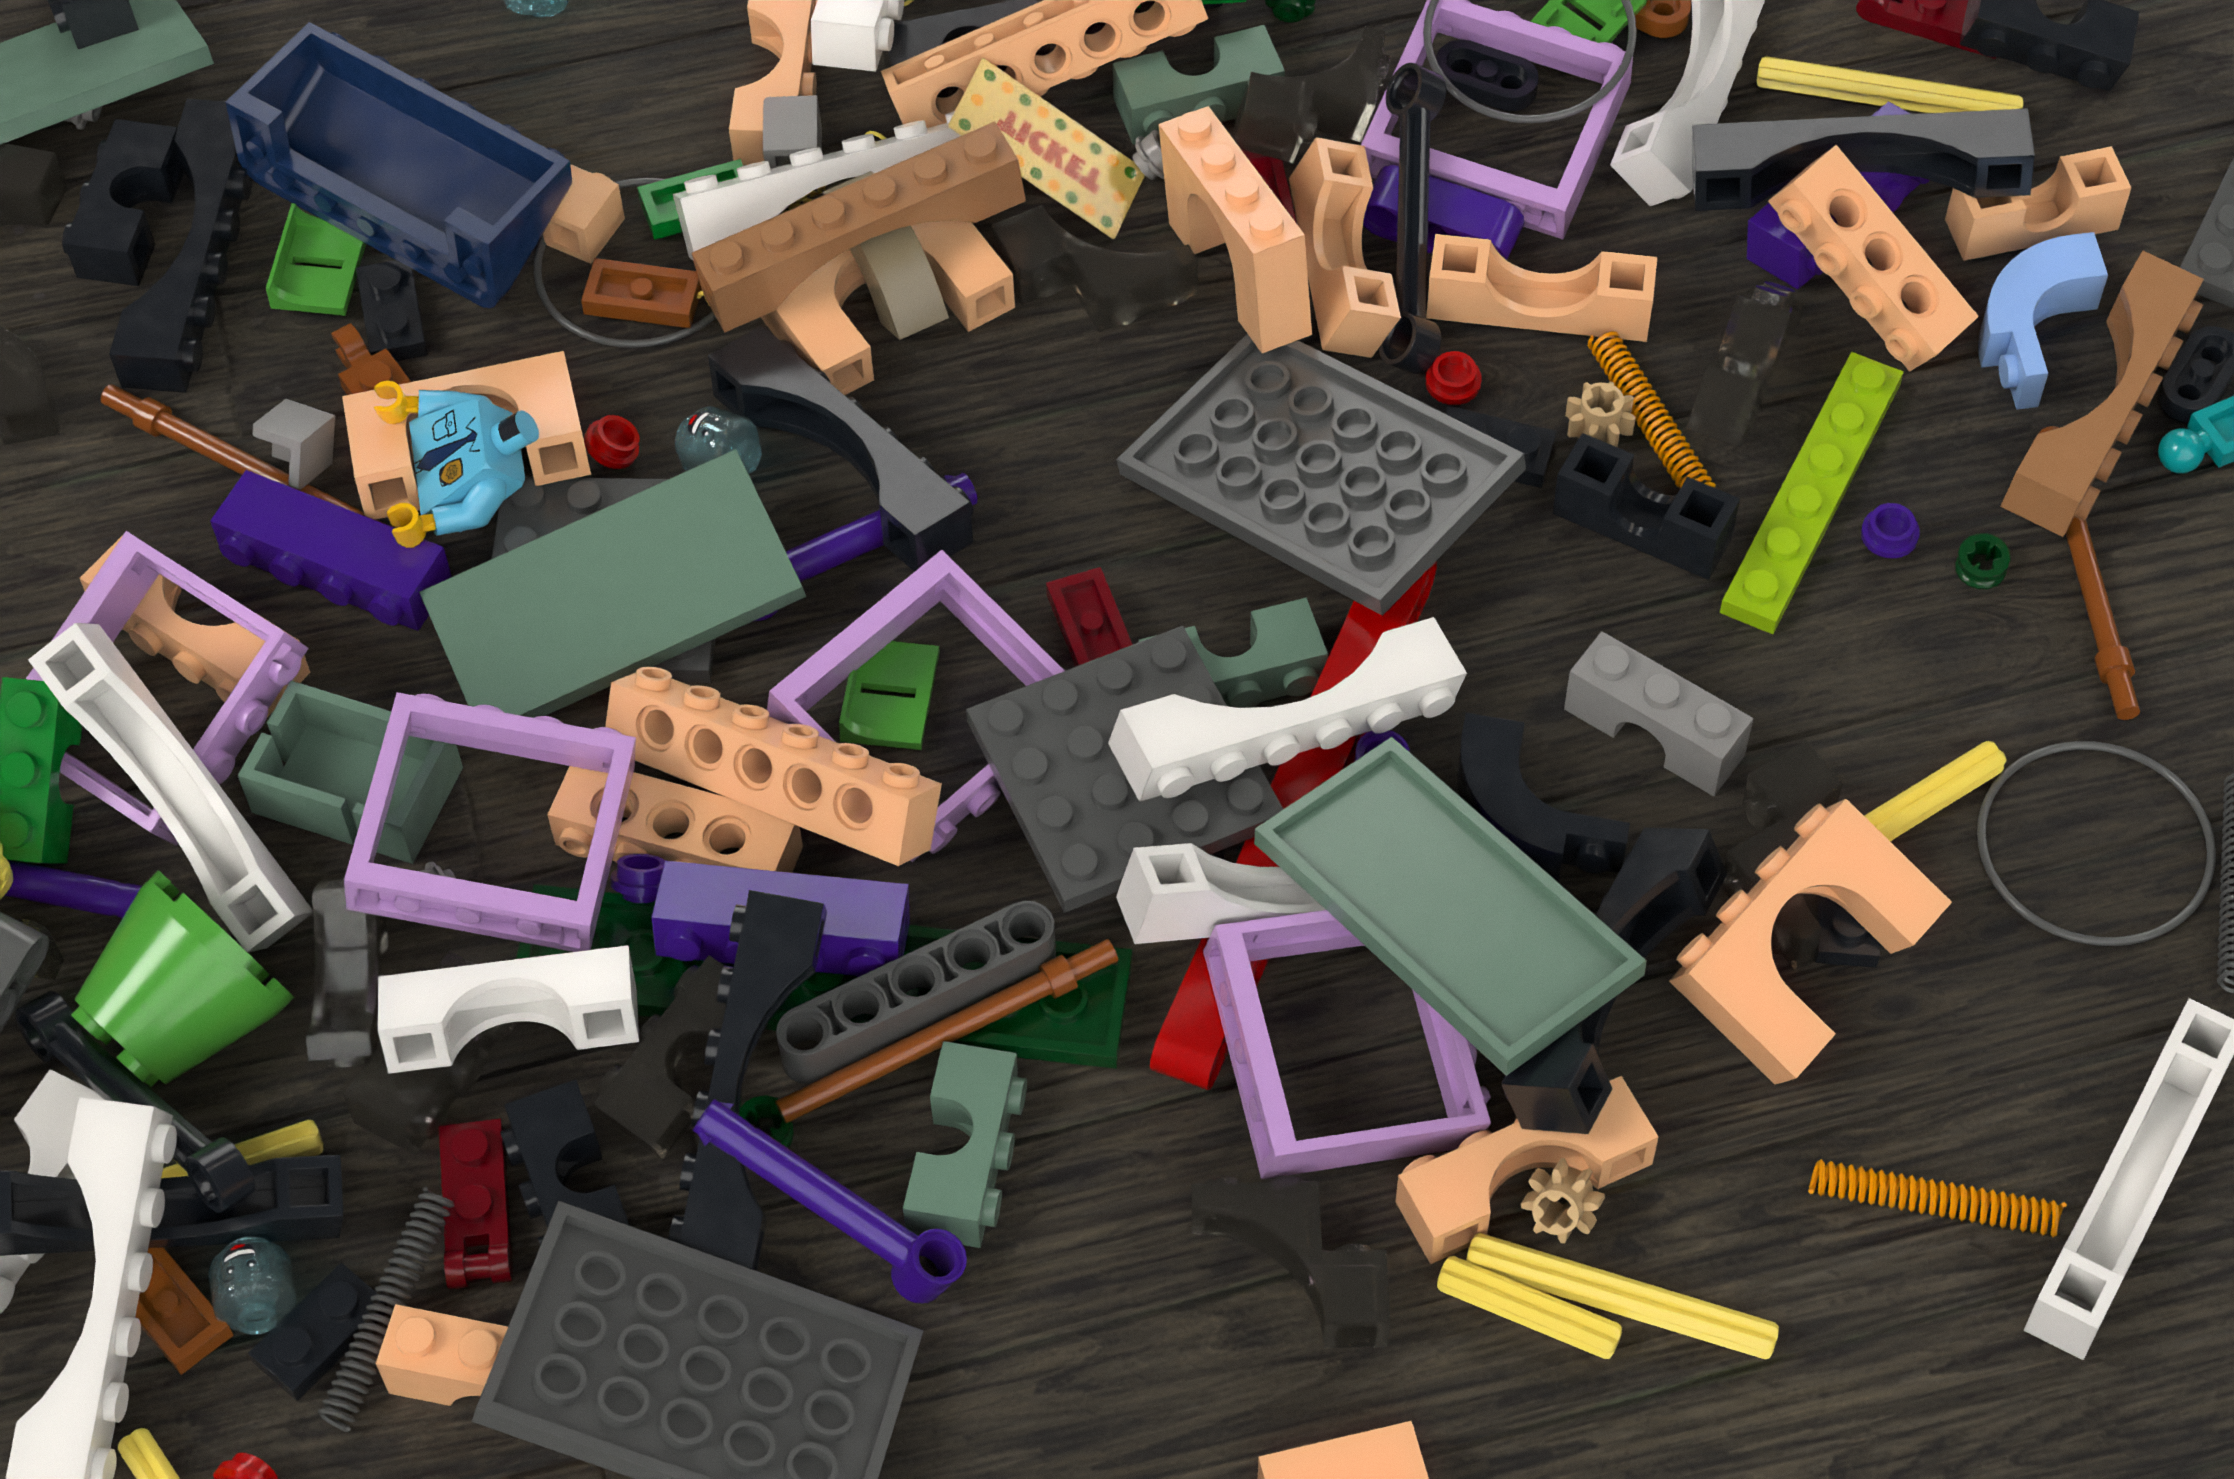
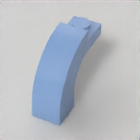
(2038, 283)

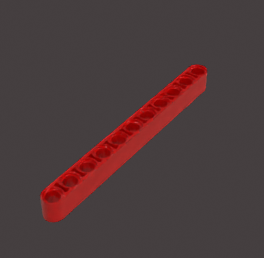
(1192, 1036)

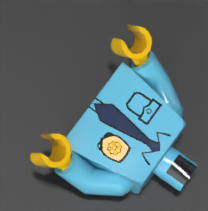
(462, 456)

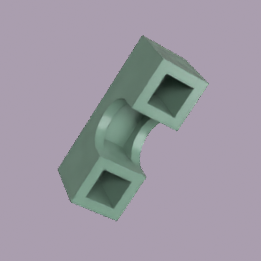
(1153, 92)
(1282, 658)
(977, 1094)

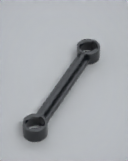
(1416, 98)
(213, 1167)

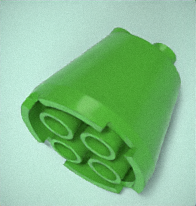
(173, 987)

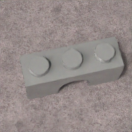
(1697, 730)

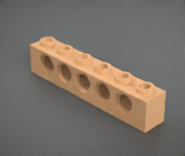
(1018, 37)
(776, 765)

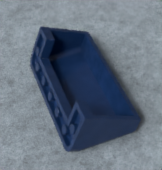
(397, 163)

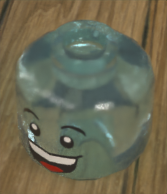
(714, 433)
(252, 1283)

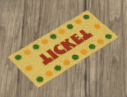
(1052, 148)

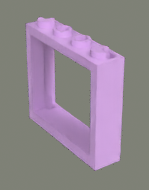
(1542, 206)
(933, 582)
(110, 603)
(476, 905)
(1256, 1072)

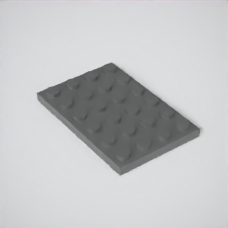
(1322, 468)
(691, 1363)

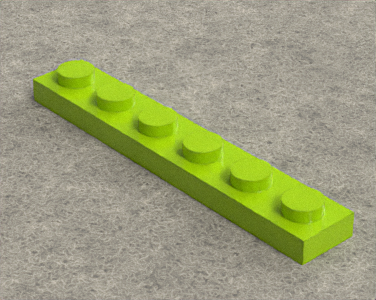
(1811, 493)

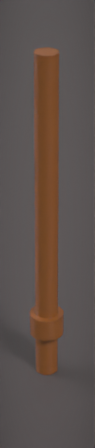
(157, 419)
(2112, 659)
(1055, 978)

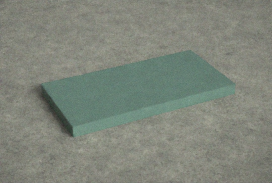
(52, 80)
(614, 592)
(1450, 905)

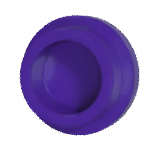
(1890, 531)
(638, 877)

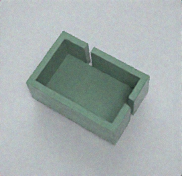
(330, 765)

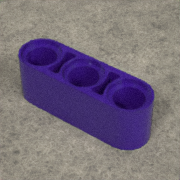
(1451, 212)

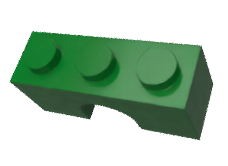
(32, 746)

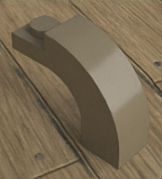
(897, 277)

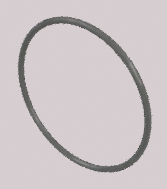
(1531, 118)
(537, 271)
(2069, 935)

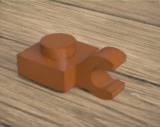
(363, 369)

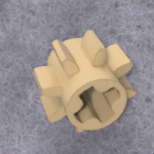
(1601, 413)
(1552, 1215)

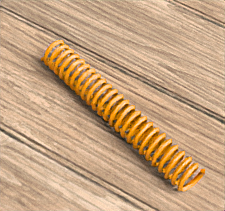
(1642, 422)
(1863, 1178)

